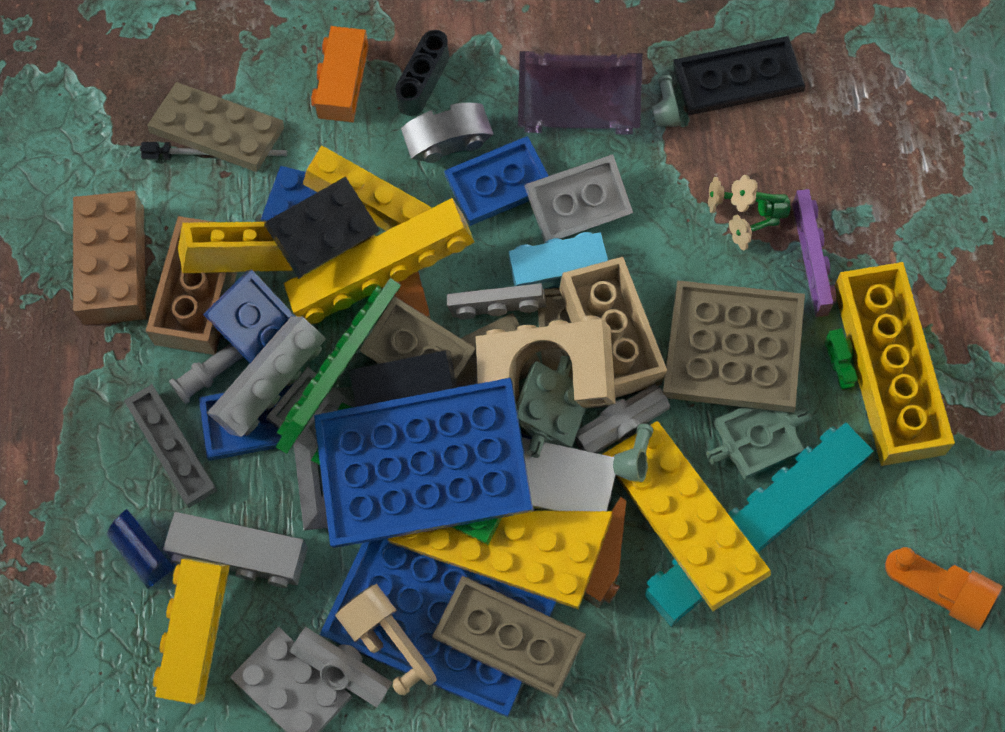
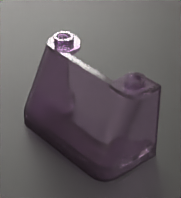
(580, 91)

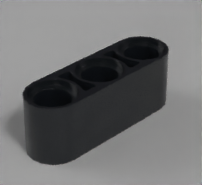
(422, 84)

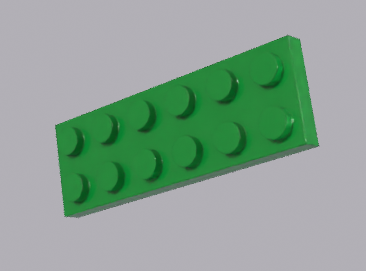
(335, 365)

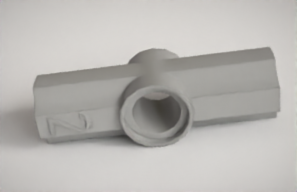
(621, 420)
(341, 667)

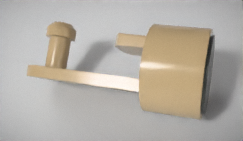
(373, 609)

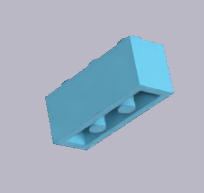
(550, 260)

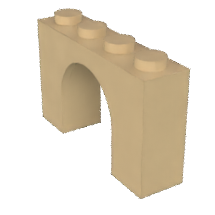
(586, 342)

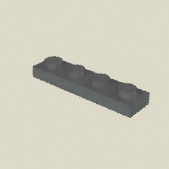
(170, 446)

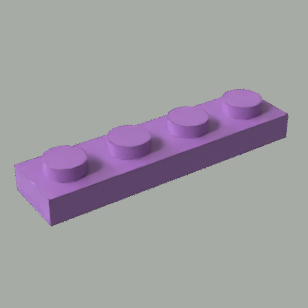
(811, 244)

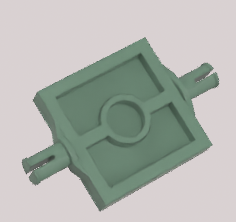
(548, 406)
(758, 438)

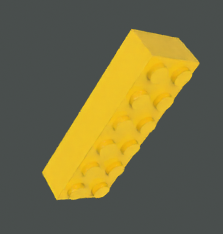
(893, 364)

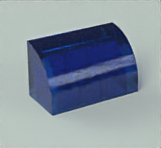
(138, 549)

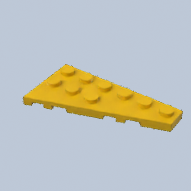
(531, 551)

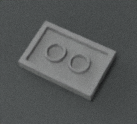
(578, 198)
(289, 686)

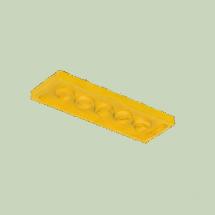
(692, 522)

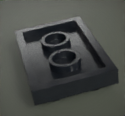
(321, 227)

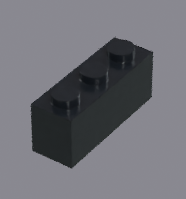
(403, 378)

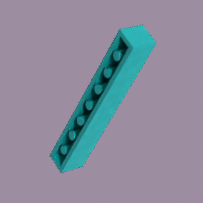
(771, 510)

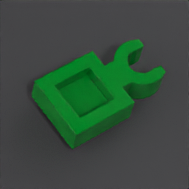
(840, 353)

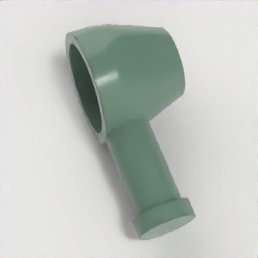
(666, 111)
(633, 462)

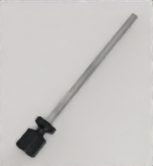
(152, 151)

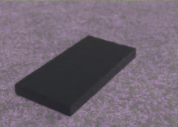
(738, 75)

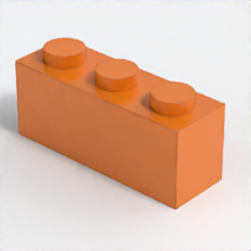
(340, 74)

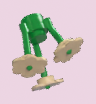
(743, 194)

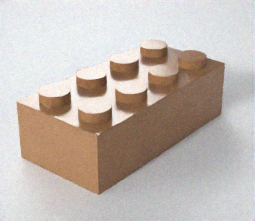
(108, 258)
(183, 299)

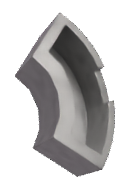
(451, 131)

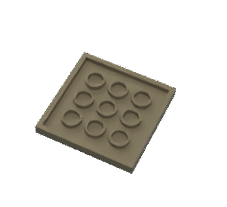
(735, 346)

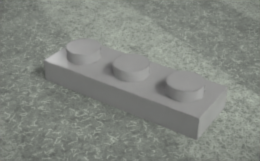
(496, 301)

